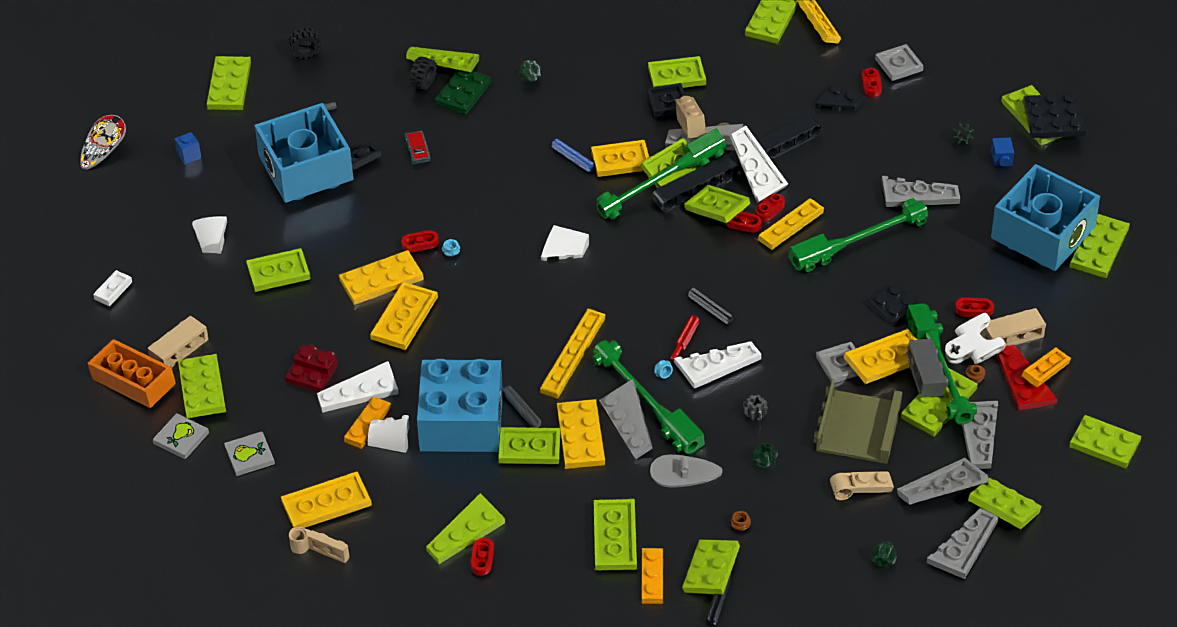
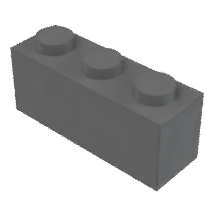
(926, 368)

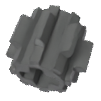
(755, 407)

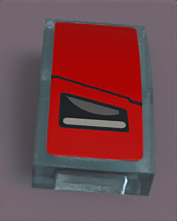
(417, 146)

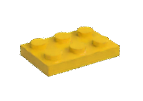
(619, 157)

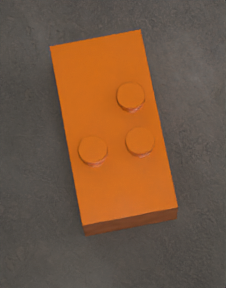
(131, 373)

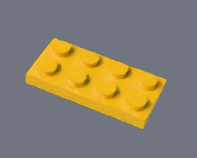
(380, 277)
(404, 315)
(880, 357)
(580, 434)
(326, 501)

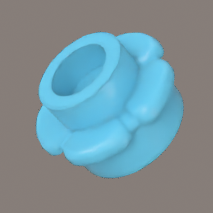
(451, 247)
(663, 369)

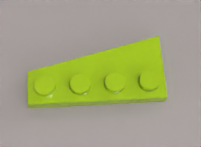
(444, 58)
(471, 524)

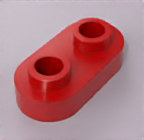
(871, 82)
(770, 207)
(745, 222)
(420, 241)
(973, 307)
(482, 558)

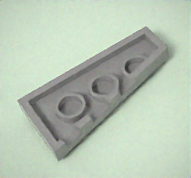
(626, 414)

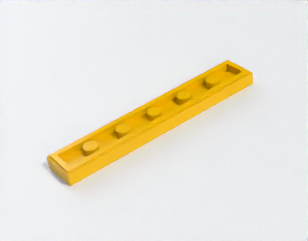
(572, 353)

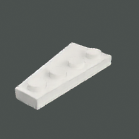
(758, 167)
(715, 364)
(359, 389)

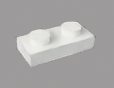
(112, 288)

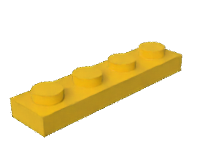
(819, 21)
(791, 224)

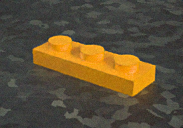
(1046, 367)
(359, 431)
(652, 575)

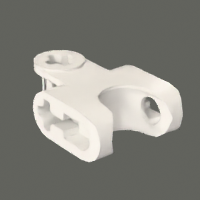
(971, 343)

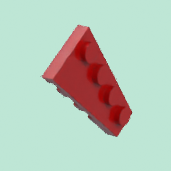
(1023, 392)

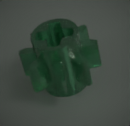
(529, 70)
(958, 131)
(764, 455)
(884, 554)

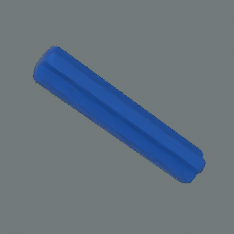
(573, 155)

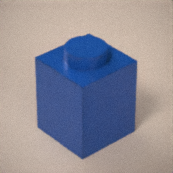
(188, 148)
(1002, 152)

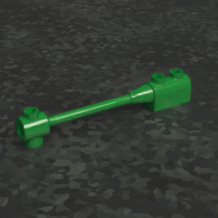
(695, 153)
(819, 249)
(923, 326)
(675, 425)

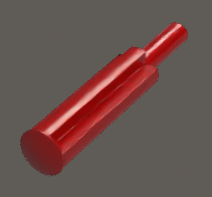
(685, 335)

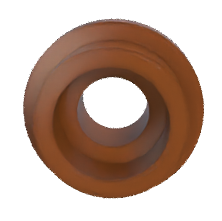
(975, 373)
(740, 520)

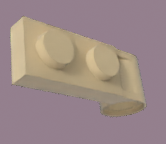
(860, 482)
(304, 539)

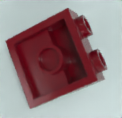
(312, 368)

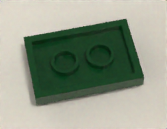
(463, 91)

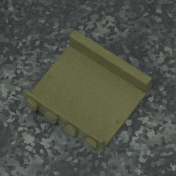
(857, 425)

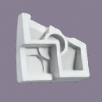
(210, 233)
(565, 243)
(389, 434)

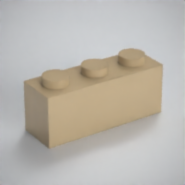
(690, 117)
(1016, 327)
(179, 342)

